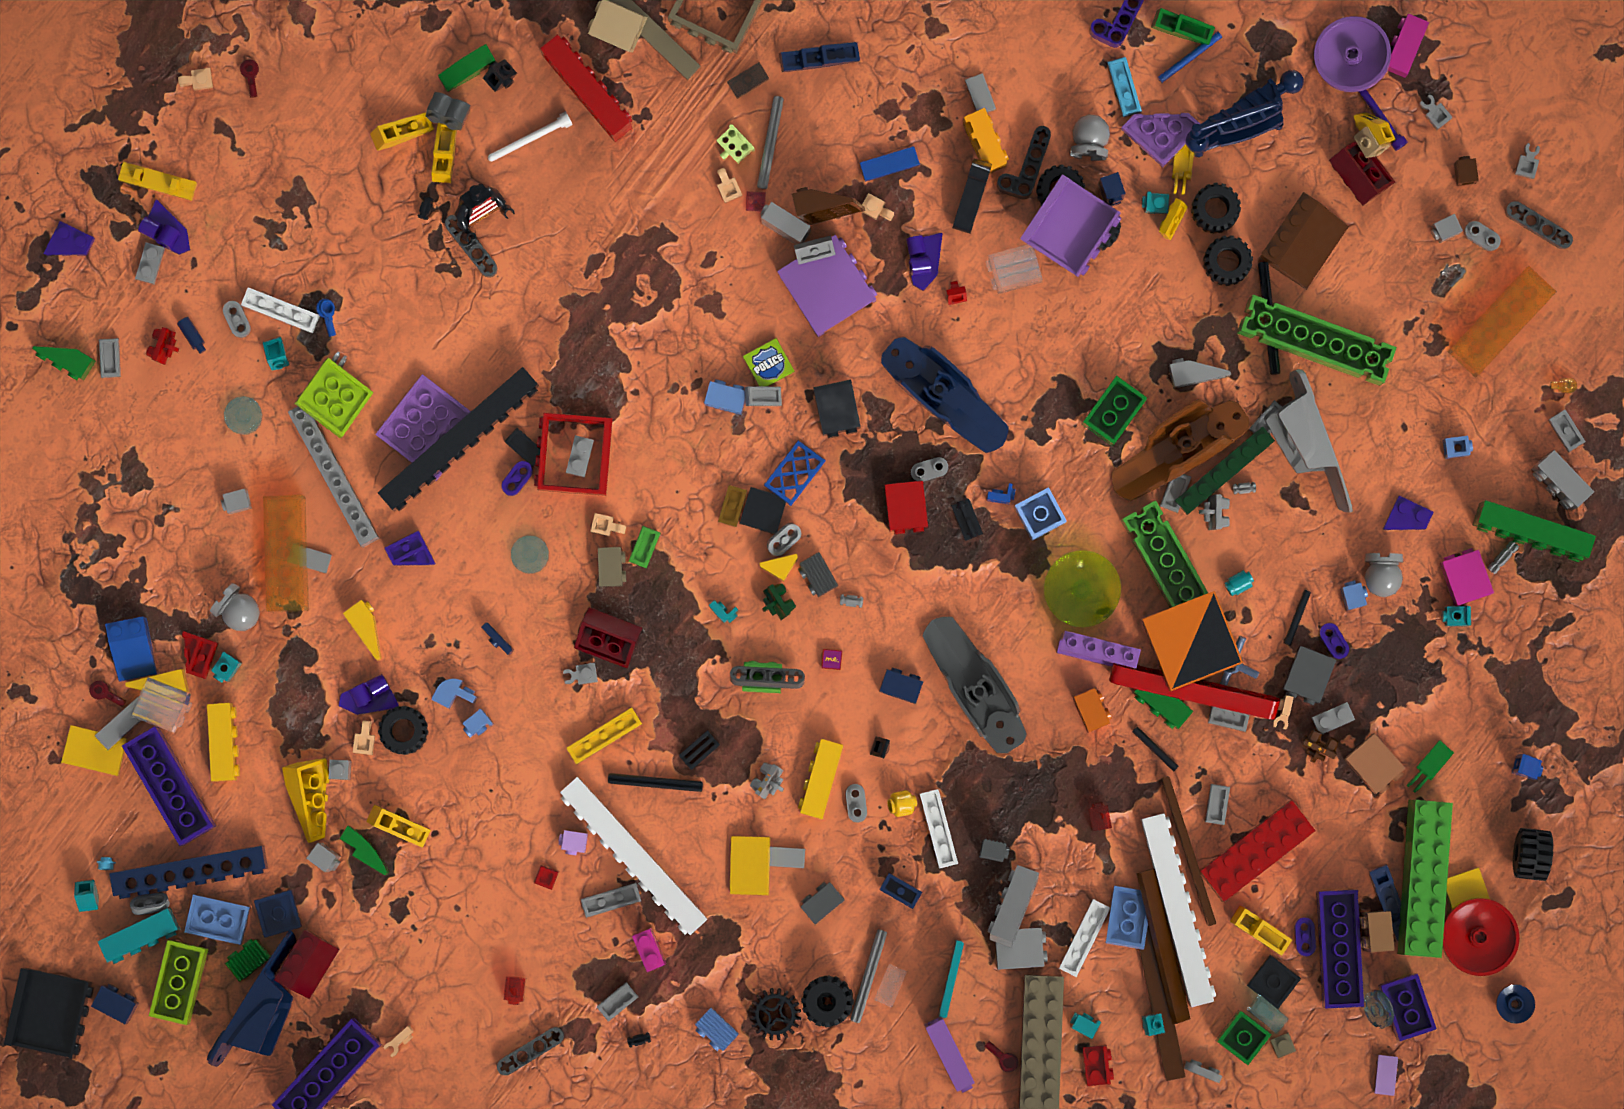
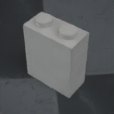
(785, 223)
(1025, 951)

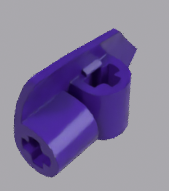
(165, 229)
(924, 259)
(369, 697)

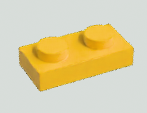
(1175, 214)

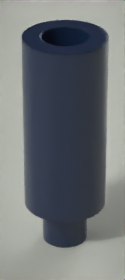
(191, 334)

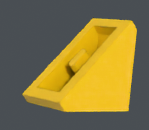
(780, 567)

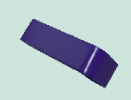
(1116, 27)

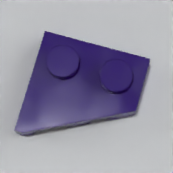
(69, 241)
(1407, 516)
(410, 551)

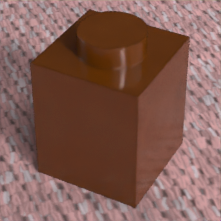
(1466, 171)

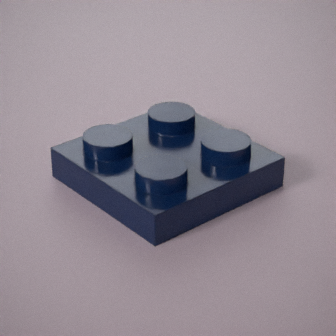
(278, 913)

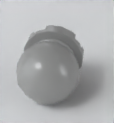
(1091, 136)
(1383, 575)
(237, 610)

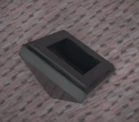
(880, 747)

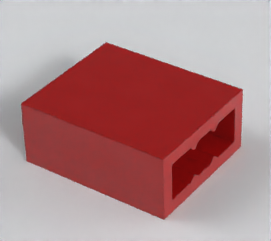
(906, 507)

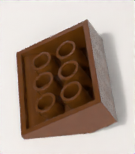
(821, 206)
(1304, 241)

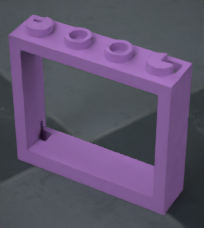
(949, 1054)

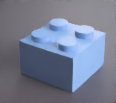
(1040, 514)

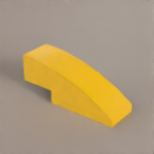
(443, 154)
(1260, 930)

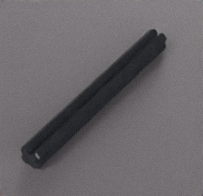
(655, 782)

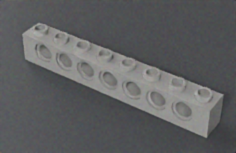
(334, 477)

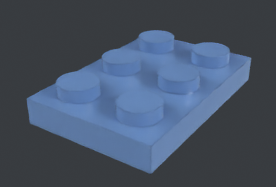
(217, 919)
(1127, 919)

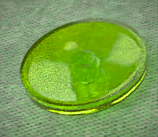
(1082, 588)

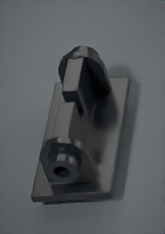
(967, 519)

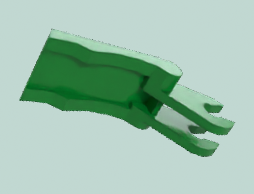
(1432, 764)

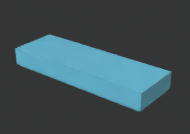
(1124, 87)

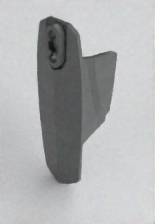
(975, 685)

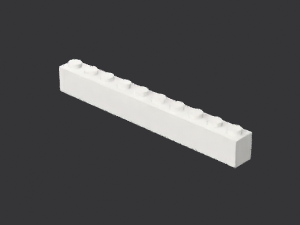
(637, 860)
(1177, 910)

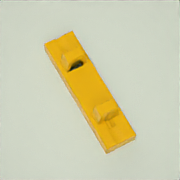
(157, 181)

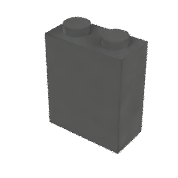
(1308, 675)

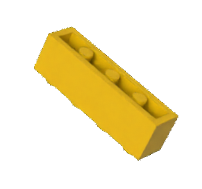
(222, 742)
(821, 778)

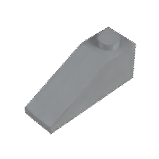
(1189, 373)

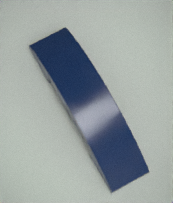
(1387, 895)

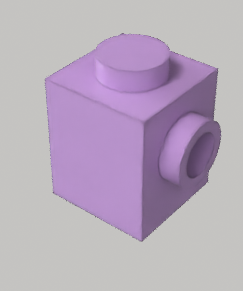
(573, 842)

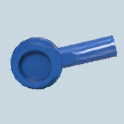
(325, 309)

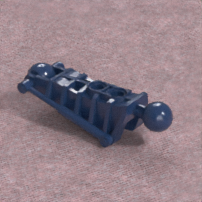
(1247, 117)

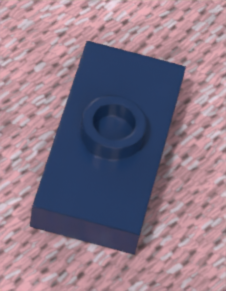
(496, 640)

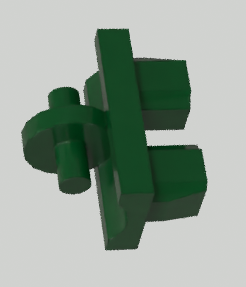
(775, 603)

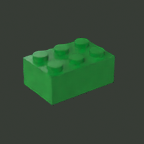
(1114, 411)

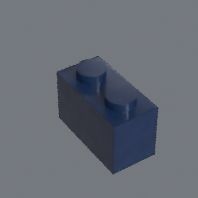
(1112, 189)
(901, 686)
(900, 890)
(115, 1004)

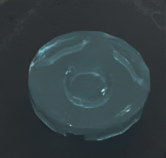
(243, 415)
(529, 554)
(1378, 1009)

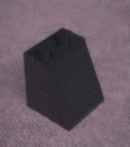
(837, 408)

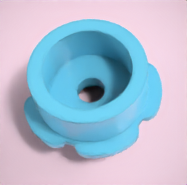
(105, 863)

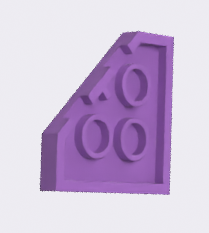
(1160, 134)

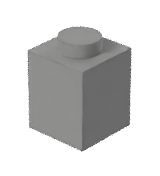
(1446, 228)
(236, 501)
(340, 769)

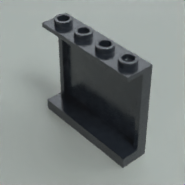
(48, 1013)

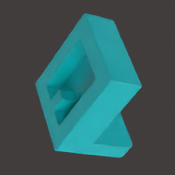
(1155, 203)
(275, 354)
(720, 610)
(1153, 1024)

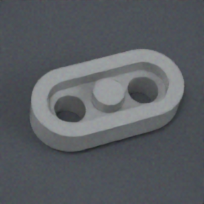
(1482, 236)
(237, 319)
(930, 471)
(785, 541)
(856, 803)
(149, 903)
(1211, 1073)

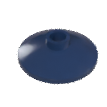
(1525, 1005)

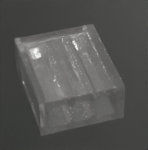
(1014, 269)
(162, 705)

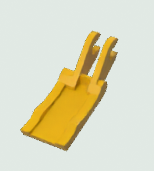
(1182, 167)

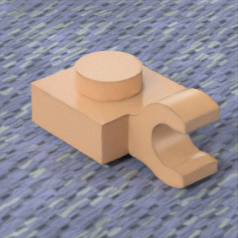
(200, 79)
(728, 188)
(874, 208)
(604, 525)
(1285, 707)
(364, 742)
(404, 1036)

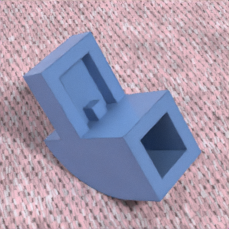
(449, 689)

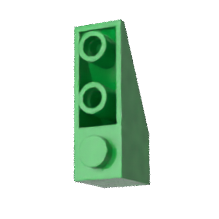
(70, 359)
(1170, 708)

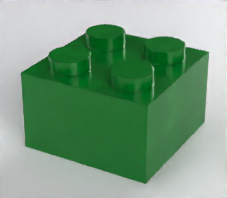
(1243, 1037)

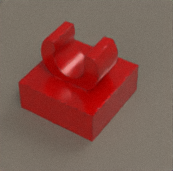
(956, 294)

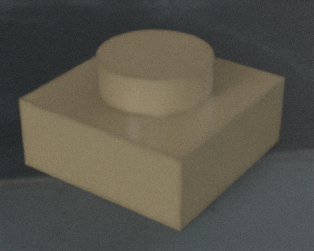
(1283, 1045)

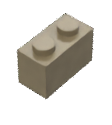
(610, 567)

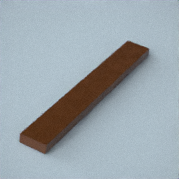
(1188, 850)
(1163, 946)
(1167, 1041)

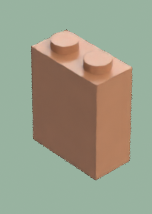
(1375, 764)

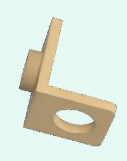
(1369, 144)

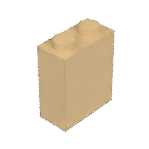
(617, 25)

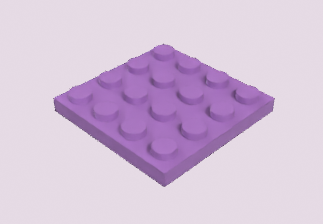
(421, 419)

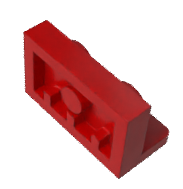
(1097, 1065)

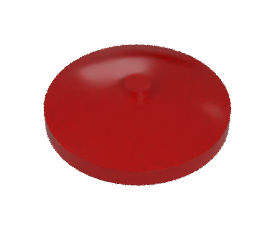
(1480, 937)

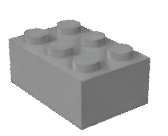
(1562, 481)

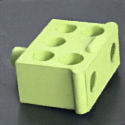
(737, 139)

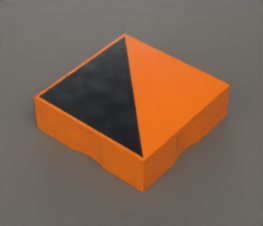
(1192, 641)

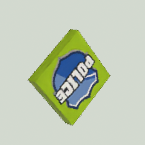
(768, 363)

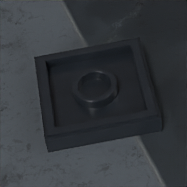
(763, 511)
(1274, 981)

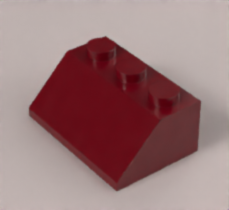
(1362, 175)
(607, 637)
(306, 964)

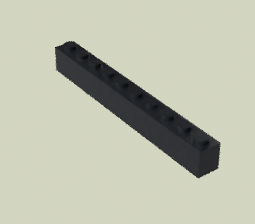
(458, 439)

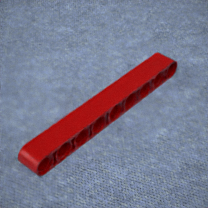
(1198, 692)

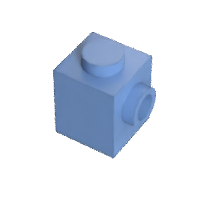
(1354, 595)

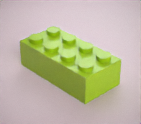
(178, 982)

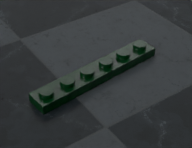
(1224, 470)

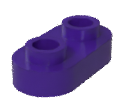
(518, 479)
(1334, 640)
(1306, 936)

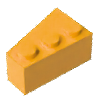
(985, 140)

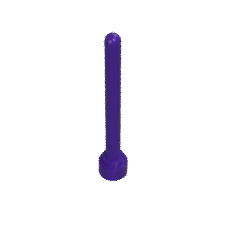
(1399, 141)

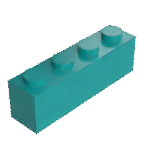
(139, 935)

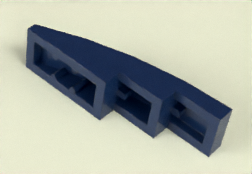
(819, 57)

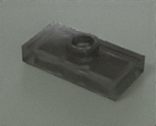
(748, 80)

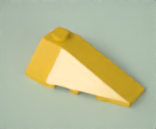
(307, 791)

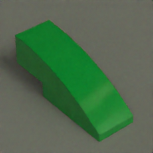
(1182, 26)
(467, 68)
(364, 850)

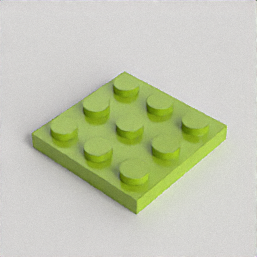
(334, 397)

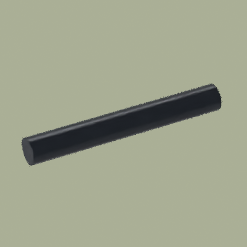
(1297, 617)
(1153, 747)

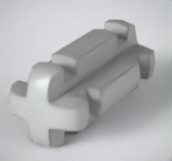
(1243, 488)
(851, 600)

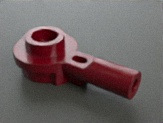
(250, 69)
(100, 690)
(1007, 1062)

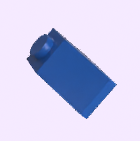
(1527, 766)

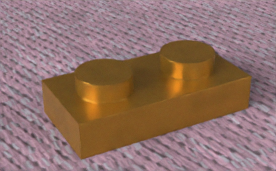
(732, 506)

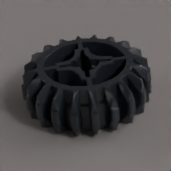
(760, 1006)

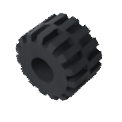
(1533, 854)
(814, 1001)

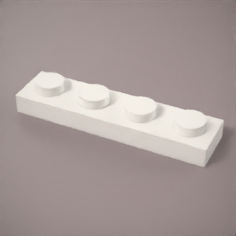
(280, 310)
(938, 828)
(1084, 938)

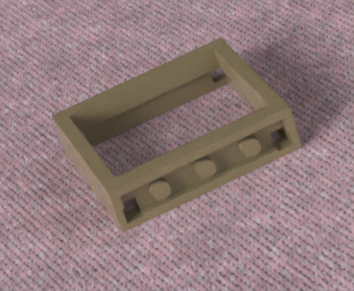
(712, 38)

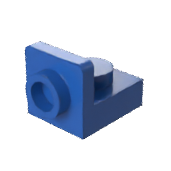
(998, 497)

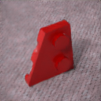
(198, 654)

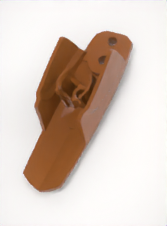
(1179, 446)

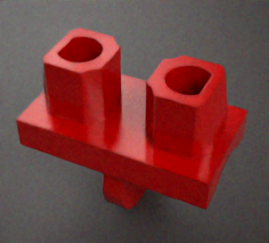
(164, 346)

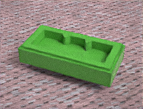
(644, 547)

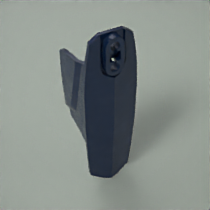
(945, 393)
(261, 1013)

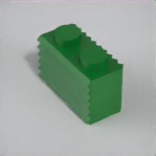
(248, 959)

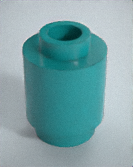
(1239, 583)

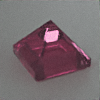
(755, 201)

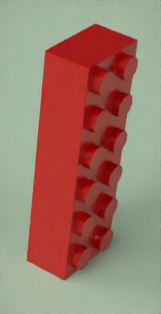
(586, 88)
(1257, 851)

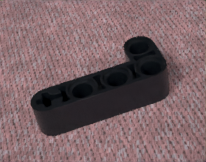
(1031, 162)
(972, 196)

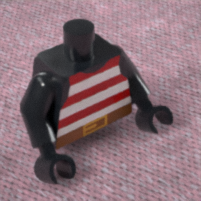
(477, 205)

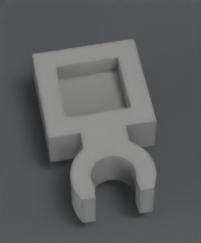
(1437, 114)
(1527, 164)
(584, 674)

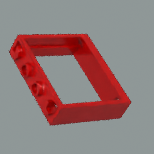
(542, 443)

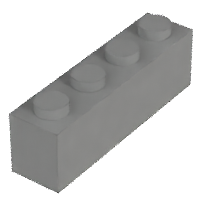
(1014, 905)

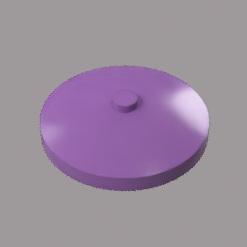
(1352, 54)

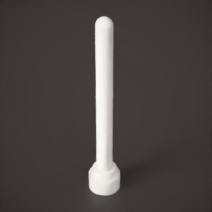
(562, 121)

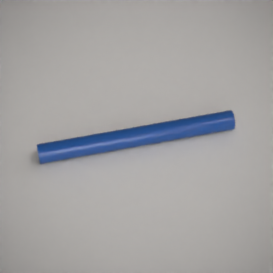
(1188, 58)

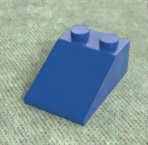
(131, 648)

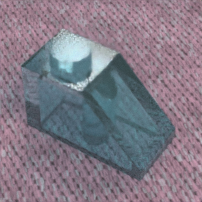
(1267, 1014)

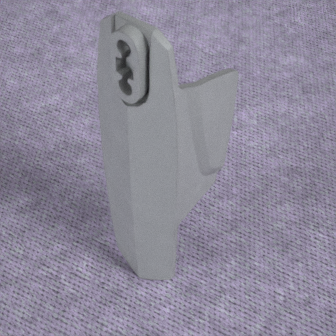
(1305, 440)

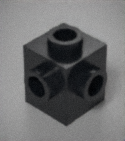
(500, 75)

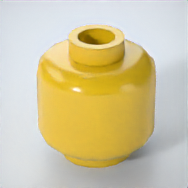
(901, 803)

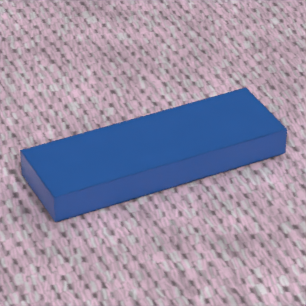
(889, 163)

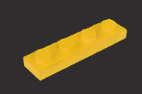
(604, 736)

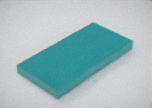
(951, 977)

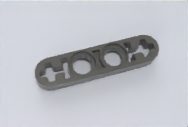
(1540, 222)
(468, 248)
(767, 674)
(529, 1049)

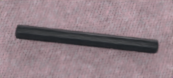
(1266, 294)

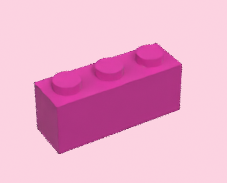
(1406, 44)

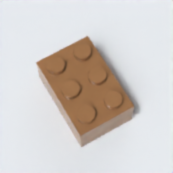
(1376, 931)

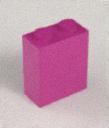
(1466, 577)
(649, 950)

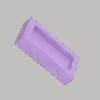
(1386, 1075)

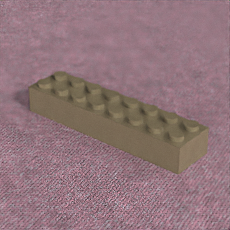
(1041, 1042)

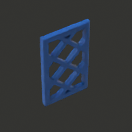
(790, 457)

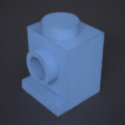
(1464, 442)
(477, 723)

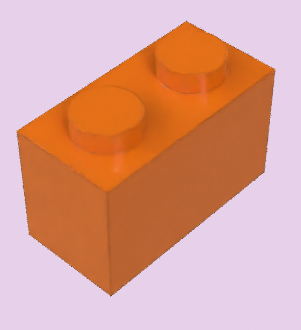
(1092, 710)

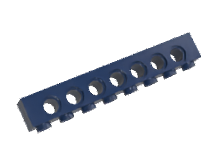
(120, 879)

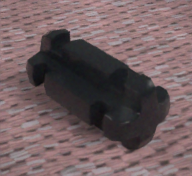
(425, 208)
(639, 1040)

